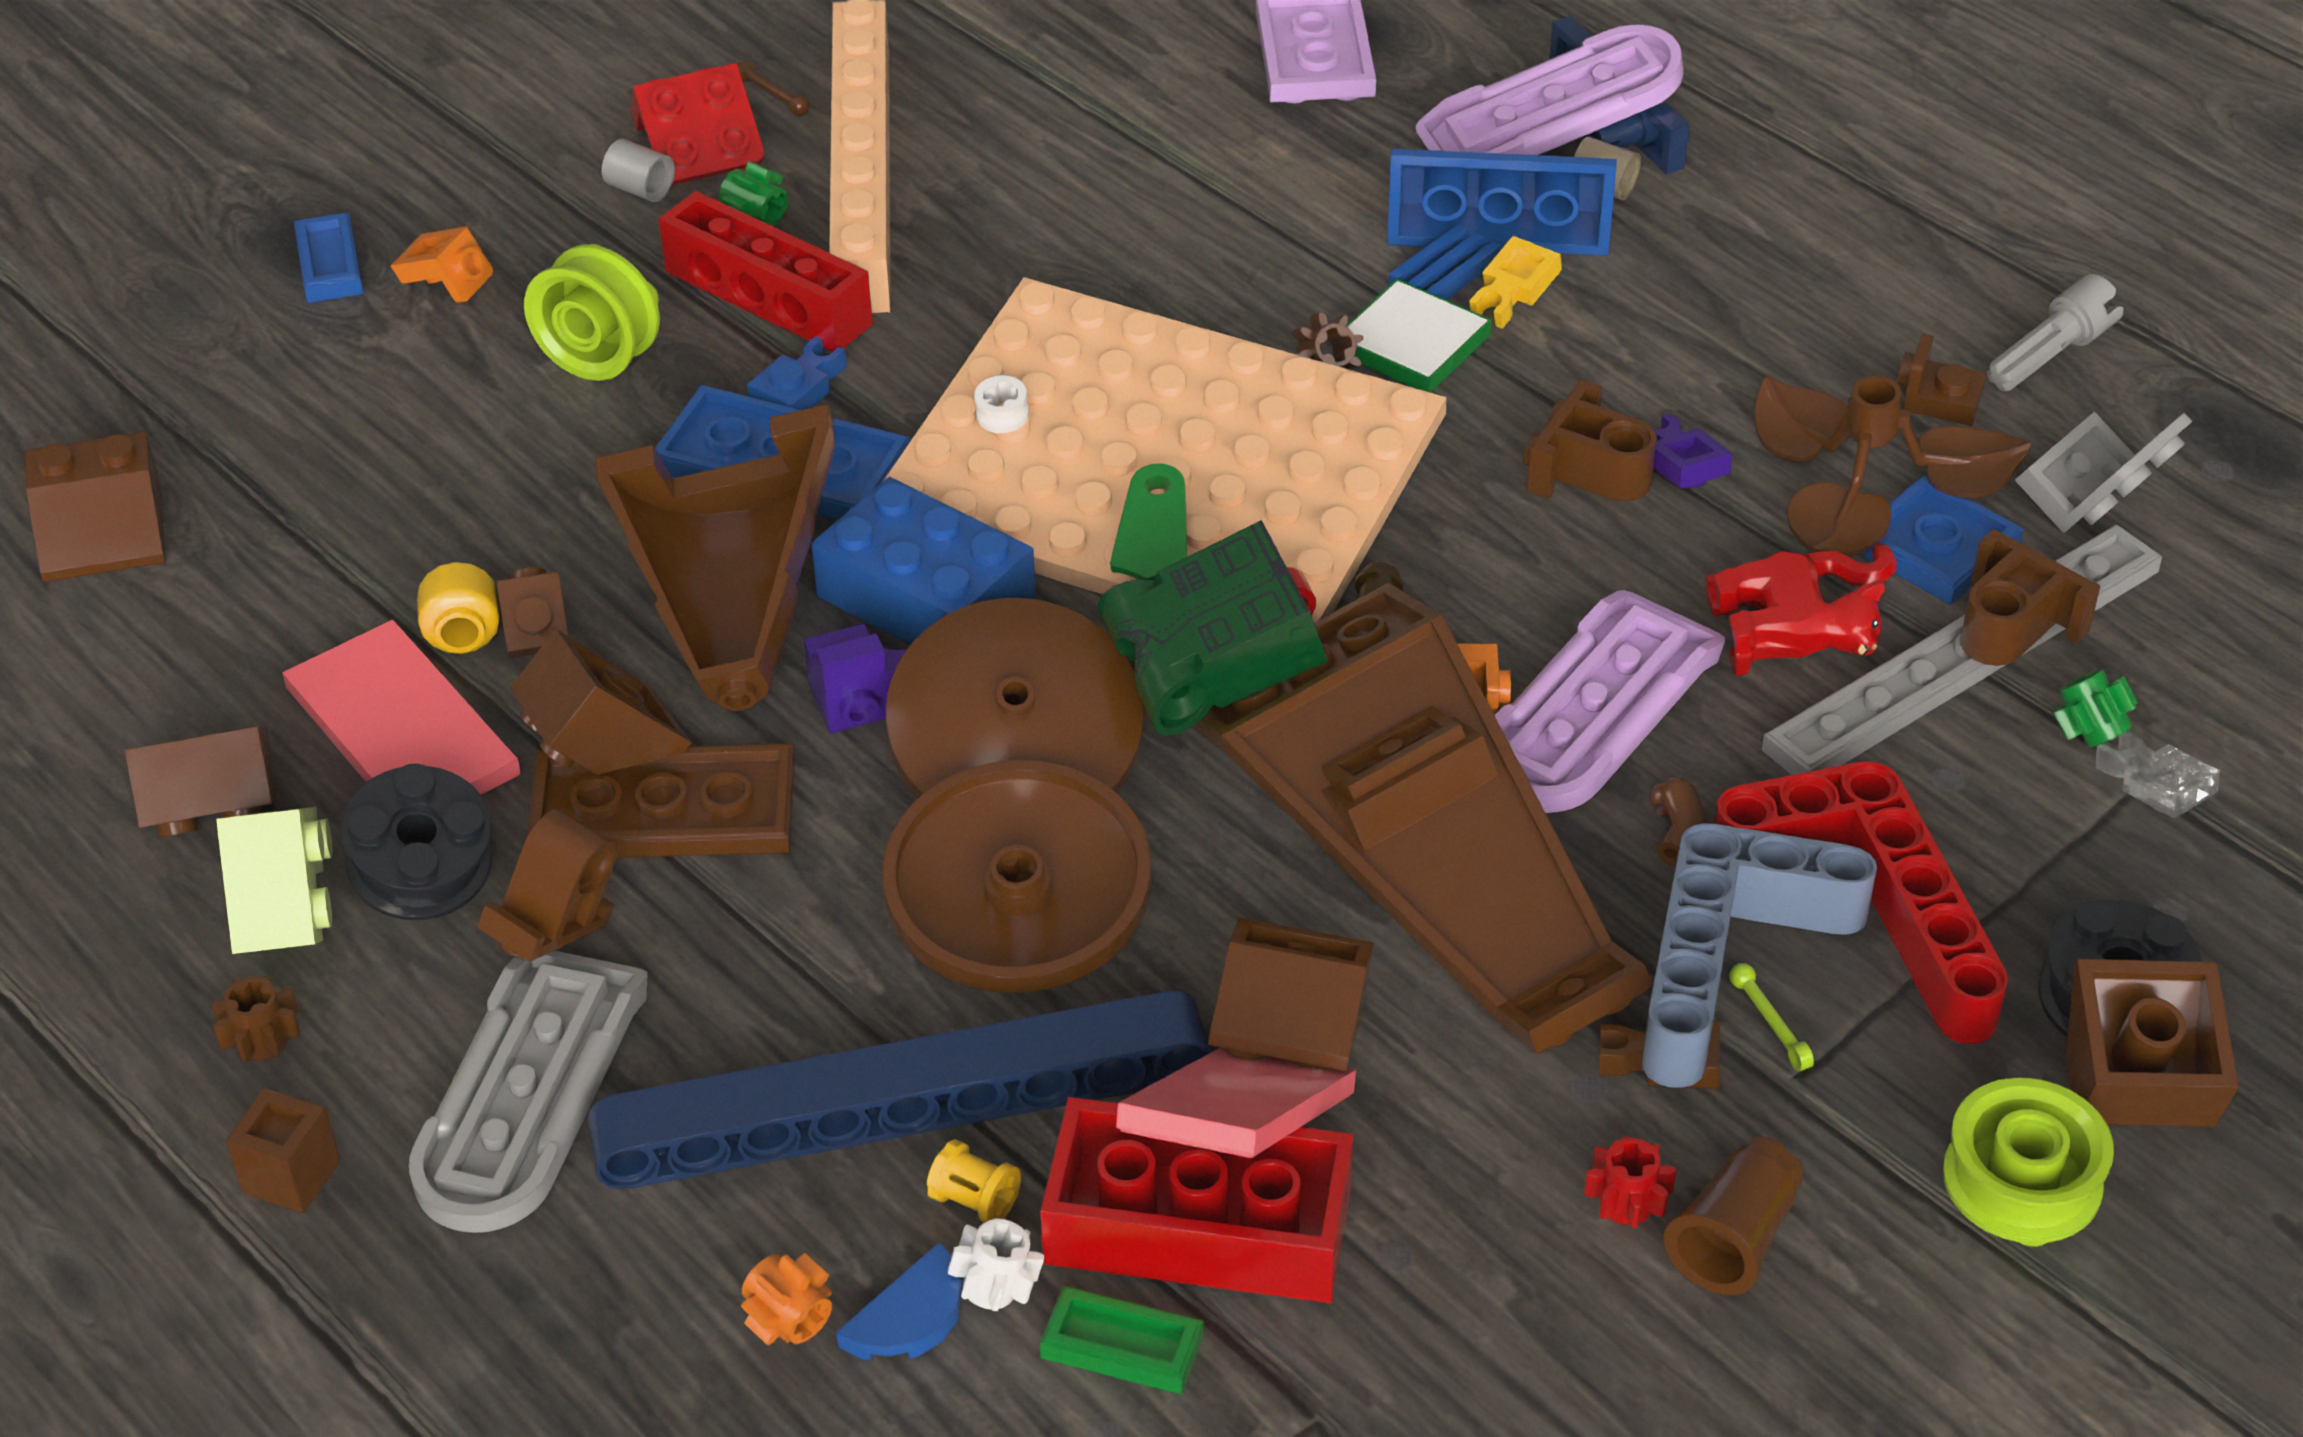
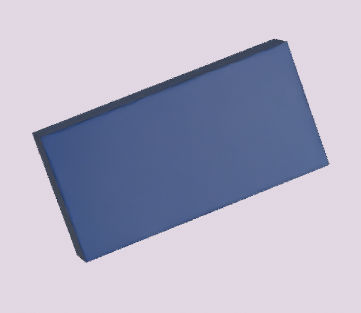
(328, 257)

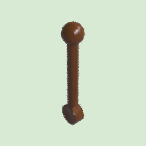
(797, 104)

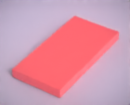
(396, 709)
(1233, 1102)

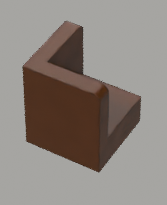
(283, 1150)

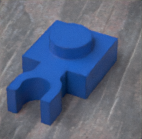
(799, 381)

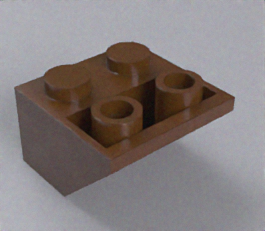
(1291, 995)

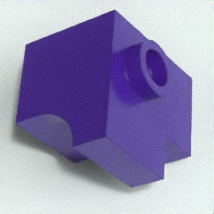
(850, 676)

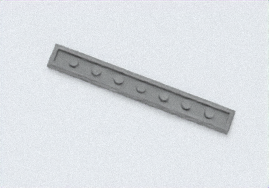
(1934, 670)

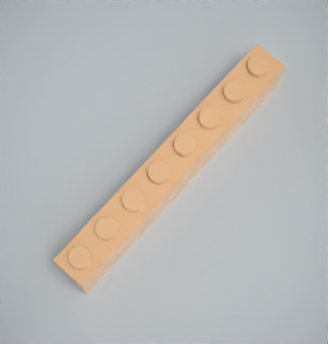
(861, 143)

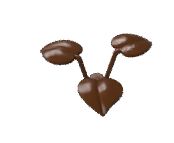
(1829, 517)

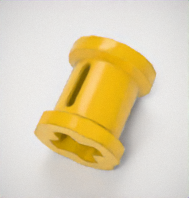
(973, 1182)

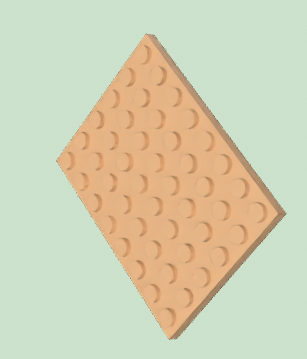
(1126, 389)

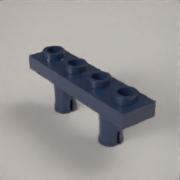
(1654, 131)

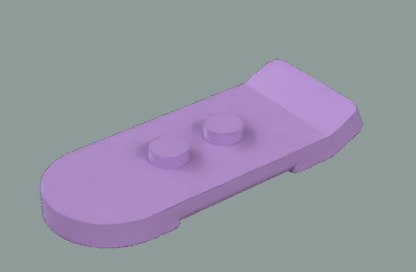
(1560, 98)
(1604, 695)

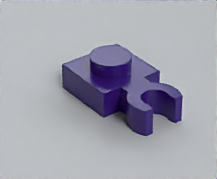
(1689, 456)

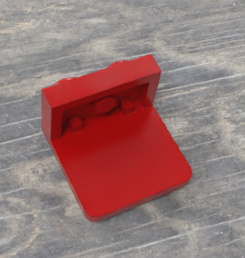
(699, 122)

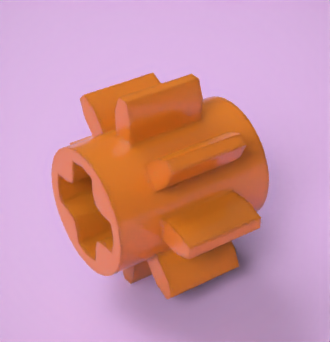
(786, 1299)

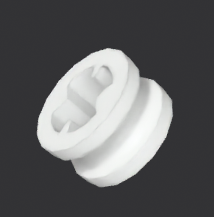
(1001, 390)

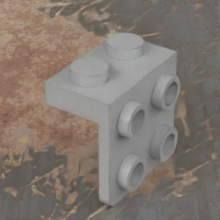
(2088, 465)

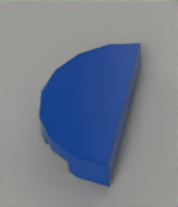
(909, 1313)

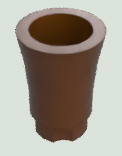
(1735, 1217)

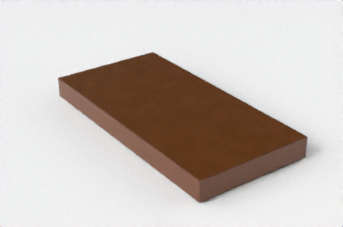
(680, 804)

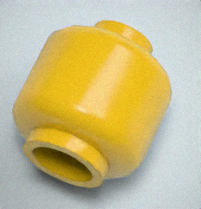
(458, 608)

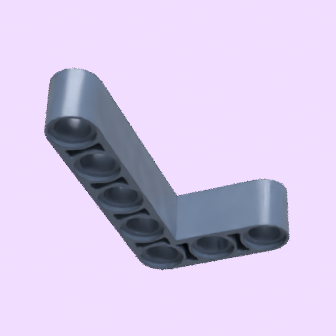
(1746, 877)

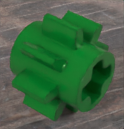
(755, 193)
(2095, 708)

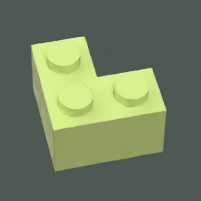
(272, 878)

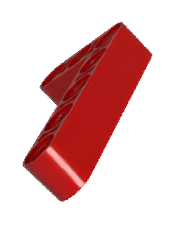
(1912, 886)

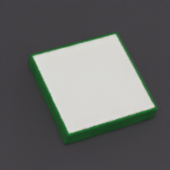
(1416, 335)

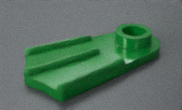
(1151, 525)

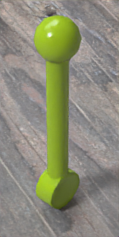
(1800, 1055)

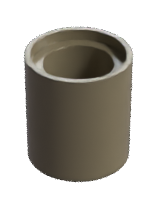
(1627, 163)

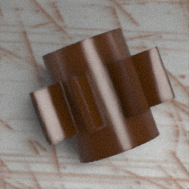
(1337, 333)
(255, 1018)

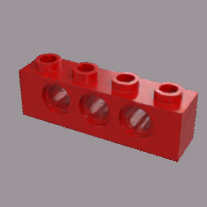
(766, 271)

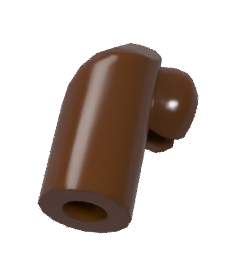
(1683, 807)

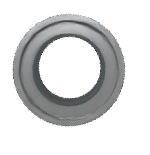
(638, 170)

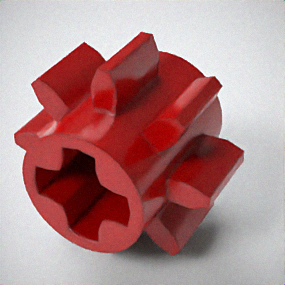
(1630, 1181)

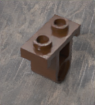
(1591, 449)
(2019, 599)
(553, 889)

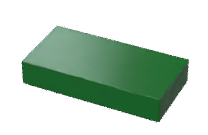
(1122, 1339)

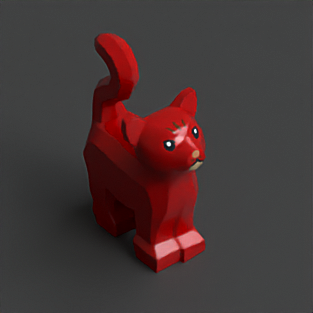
(1791, 609)

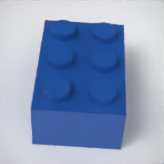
(913, 560)

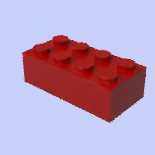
(1197, 1212)

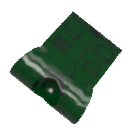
(1212, 629)

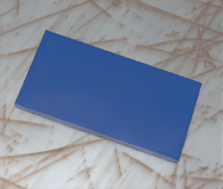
(732, 429)

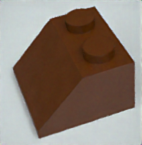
(95, 506)
(593, 710)
(201, 778)
(2150, 1042)

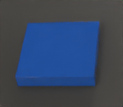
(1939, 538)

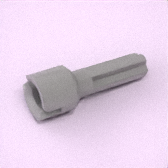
(2074, 318)

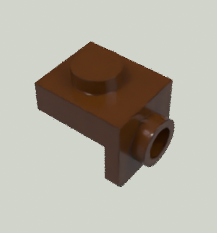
(531, 609)

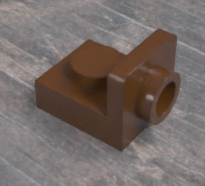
(1940, 388)

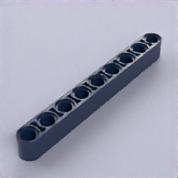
(892, 1089)

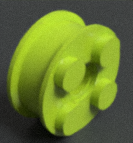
(592, 312)
(2028, 1160)

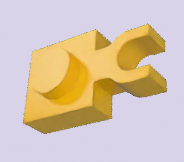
(1514, 275)

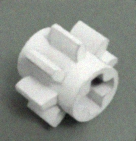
(995, 1264)

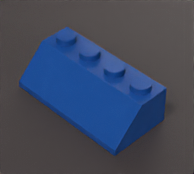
(1534, 197)

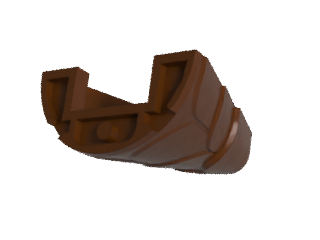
(726, 549)

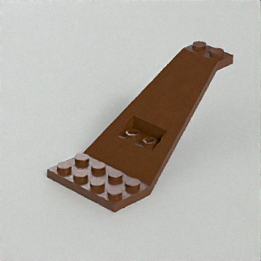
(1431, 813)

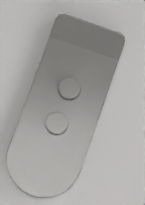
(523, 1089)

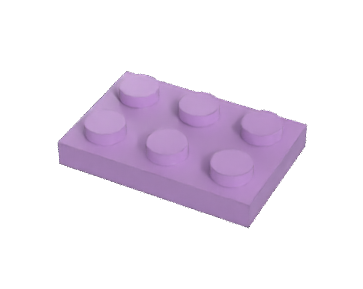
(1315, 50)

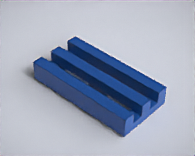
(1441, 257)

